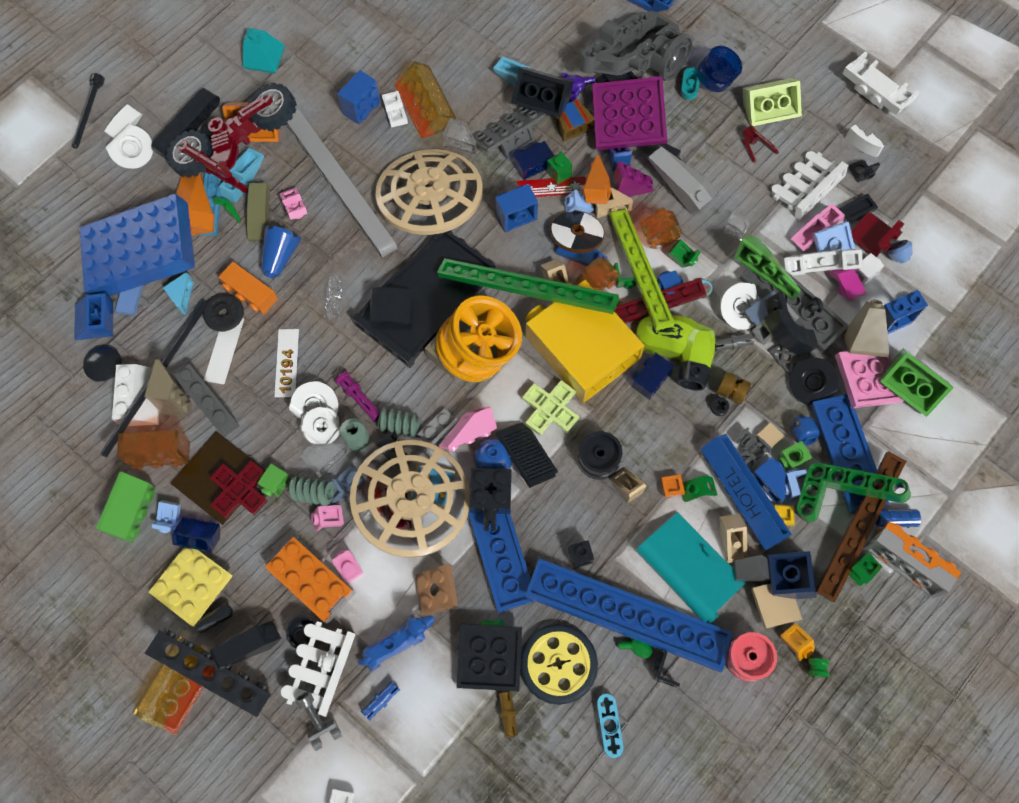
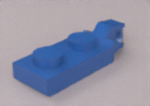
(582, 258)

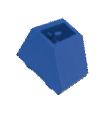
(93, 317)

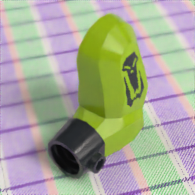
(685, 342)

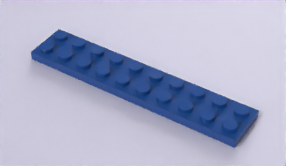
(629, 615)

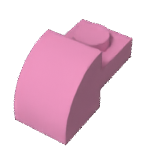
(293, 203)

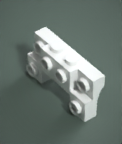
(877, 86)

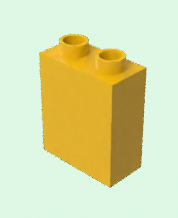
(583, 345)

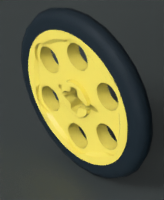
(578, 684)

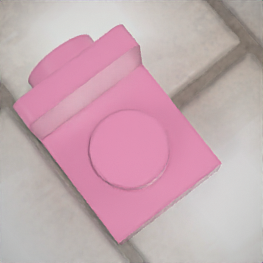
(327, 517)
(347, 566)

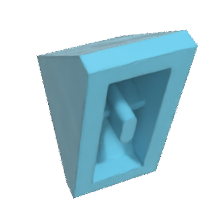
(180, 291)

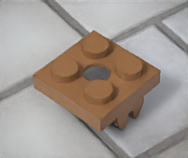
(446, 595)

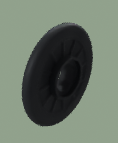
(225, 323)

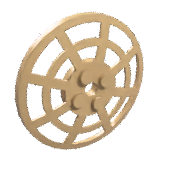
(429, 195)
(405, 508)

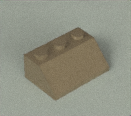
(167, 393)

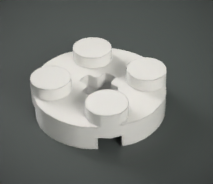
(309, 428)

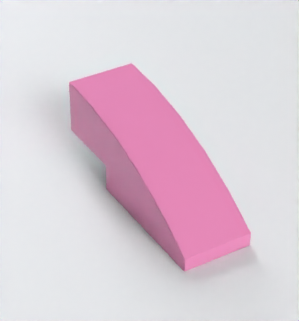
(827, 218)

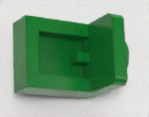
(683, 254)

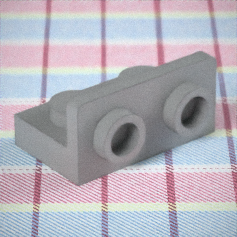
(438, 428)

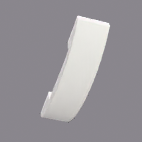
(824, 261)

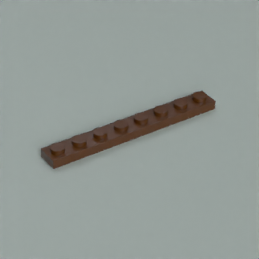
(857, 533)

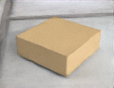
(770, 435)

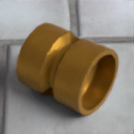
(733, 388)

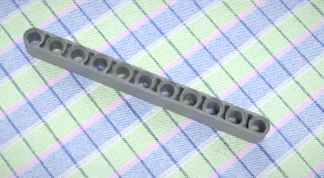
(341, 185)

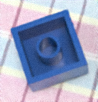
(359, 97)
(516, 207)

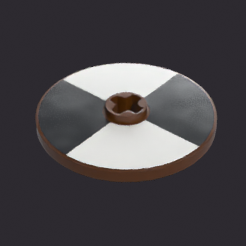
(589, 234)

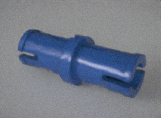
(380, 700)

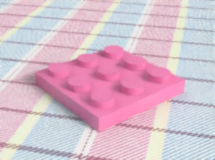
(862, 379)

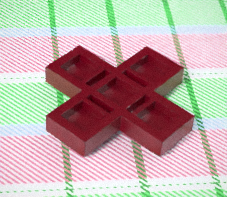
(238, 489)

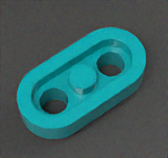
(690, 85)

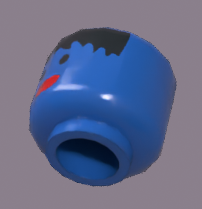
(805, 430)

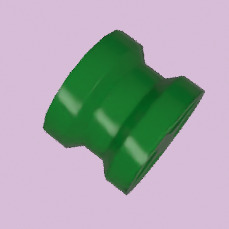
(818, 668)

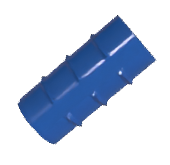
(902, 517)

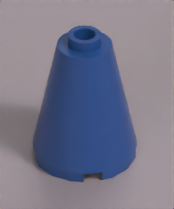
(277, 250)

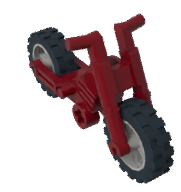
(221, 153)

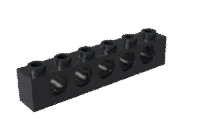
(252, 704)

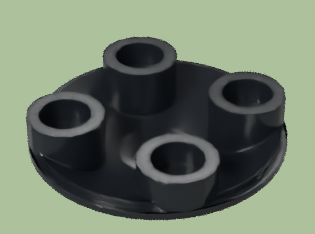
(101, 363)

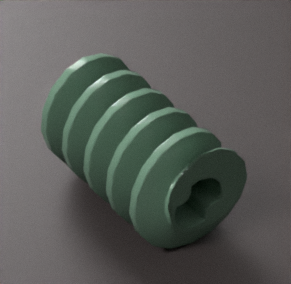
(399, 423)
(355, 435)
(311, 490)

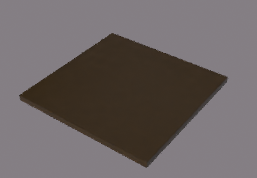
(195, 478)

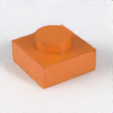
(672, 486)

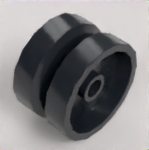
(599, 444)

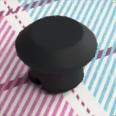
(815, 305)

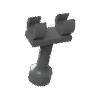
(305, 701)

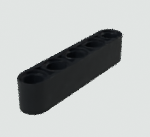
(188, 119)

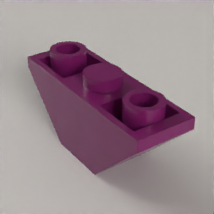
(631, 181)

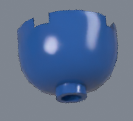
(492, 455)

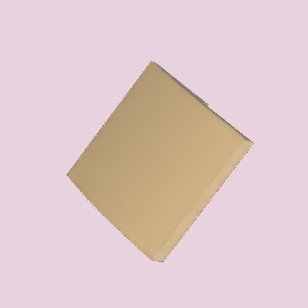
(775, 609)

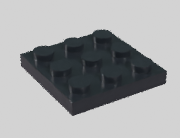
(489, 657)

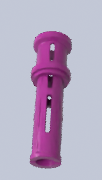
(353, 389)

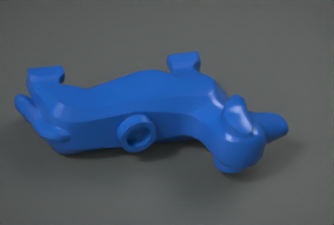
(396, 642)

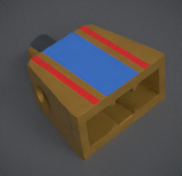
(575, 120)

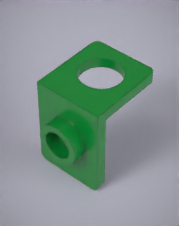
(628, 283)
(698, 488)

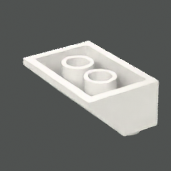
(129, 383)

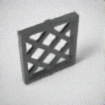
(780, 362)

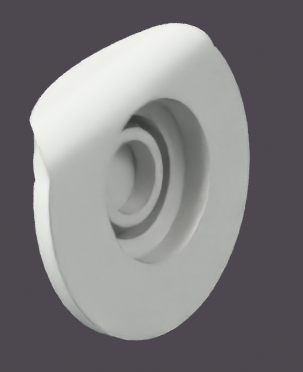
(130, 148)
(735, 302)
(311, 396)

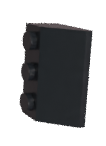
(542, 91)

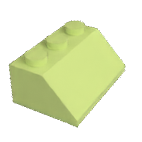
(772, 101)

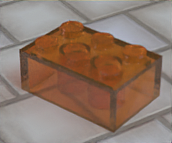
(153, 449)

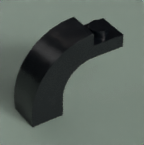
(785, 329)

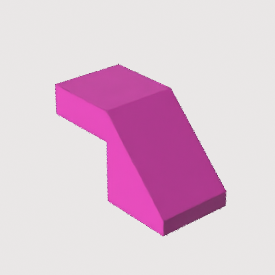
(848, 283)

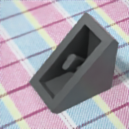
(752, 569)

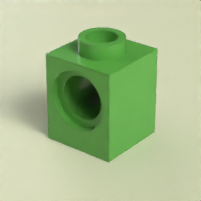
(799, 451)
(273, 481)

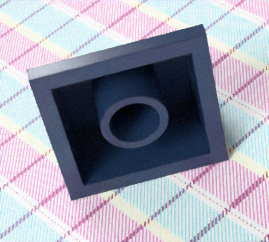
(792, 575)

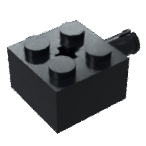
(487, 503)

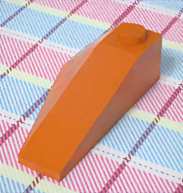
(200, 212)

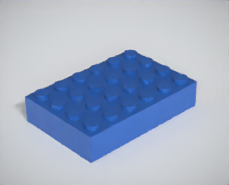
(137, 246)

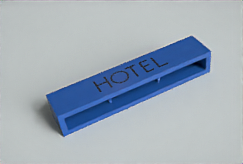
(745, 492)

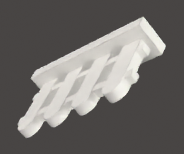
(811, 194)
(319, 679)

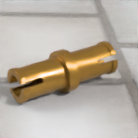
(508, 714)

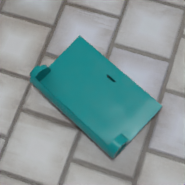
(690, 567)

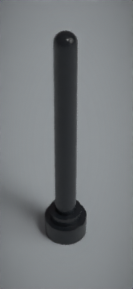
(96, 81)

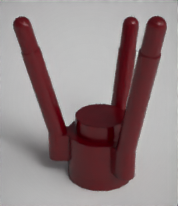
(752, 136)

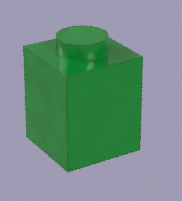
(559, 168)

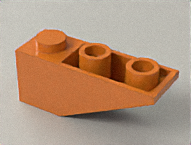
(598, 184)

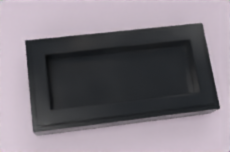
(858, 208)

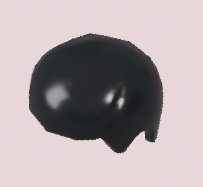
(295, 631)

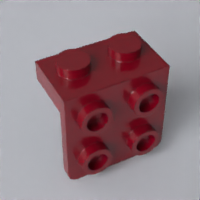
(875, 235)

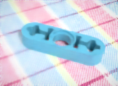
(613, 708)

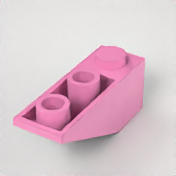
(471, 425)

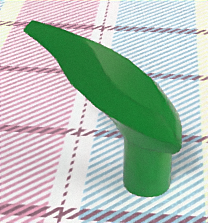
(228, 206)

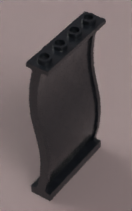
(431, 299)

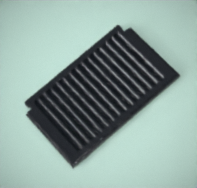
(527, 454)

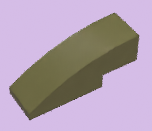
(257, 211)

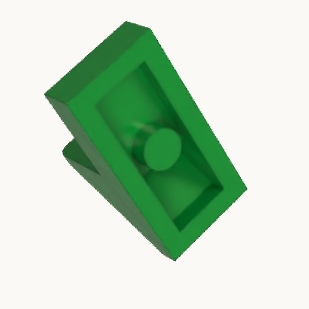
(865, 569)

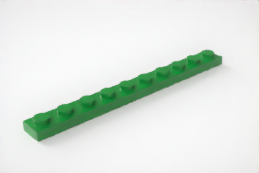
(529, 286)

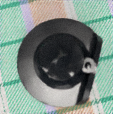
(813, 380)

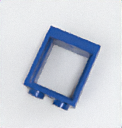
(904, 310)

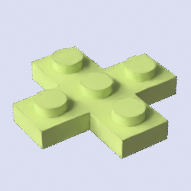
(550, 408)

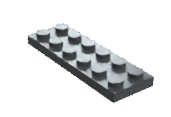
(825, 324)

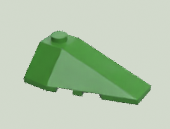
(760, 260)

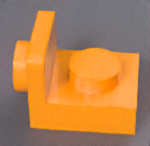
(798, 641)

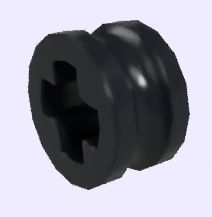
(720, 400)

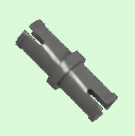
(734, 342)

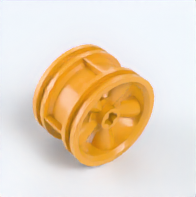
(490, 325)

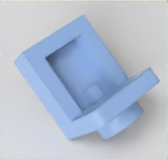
(577, 201)
(791, 483)
(167, 516)

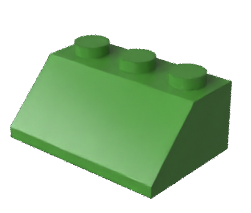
(915, 382)
(126, 508)

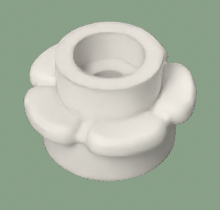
(326, 662)

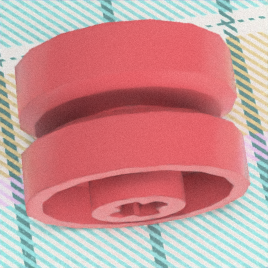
(763, 654)

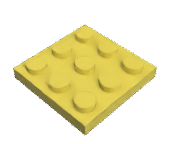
(190, 584)

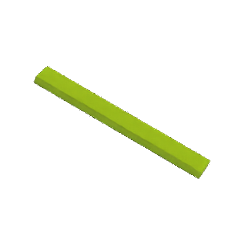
(641, 270)

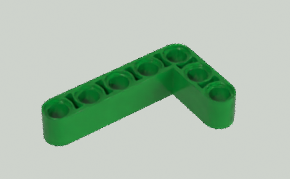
(846, 484)

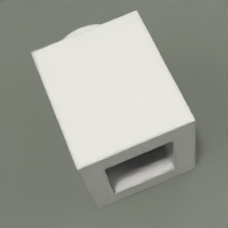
(871, 268)

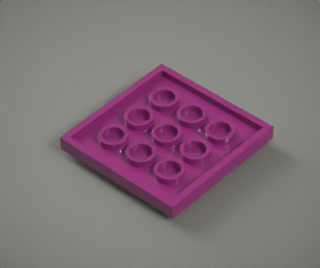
(629, 113)

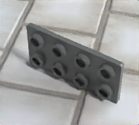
(511, 133)

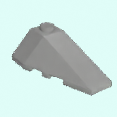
(686, 183)

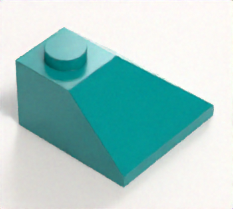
(261, 51)

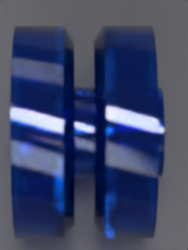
(719, 68)

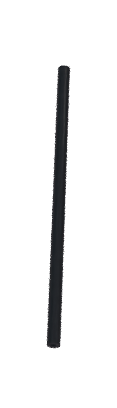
(141, 397)

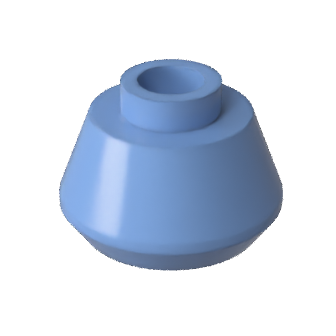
(900, 251)

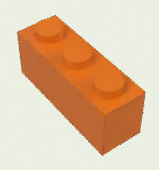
(247, 288)

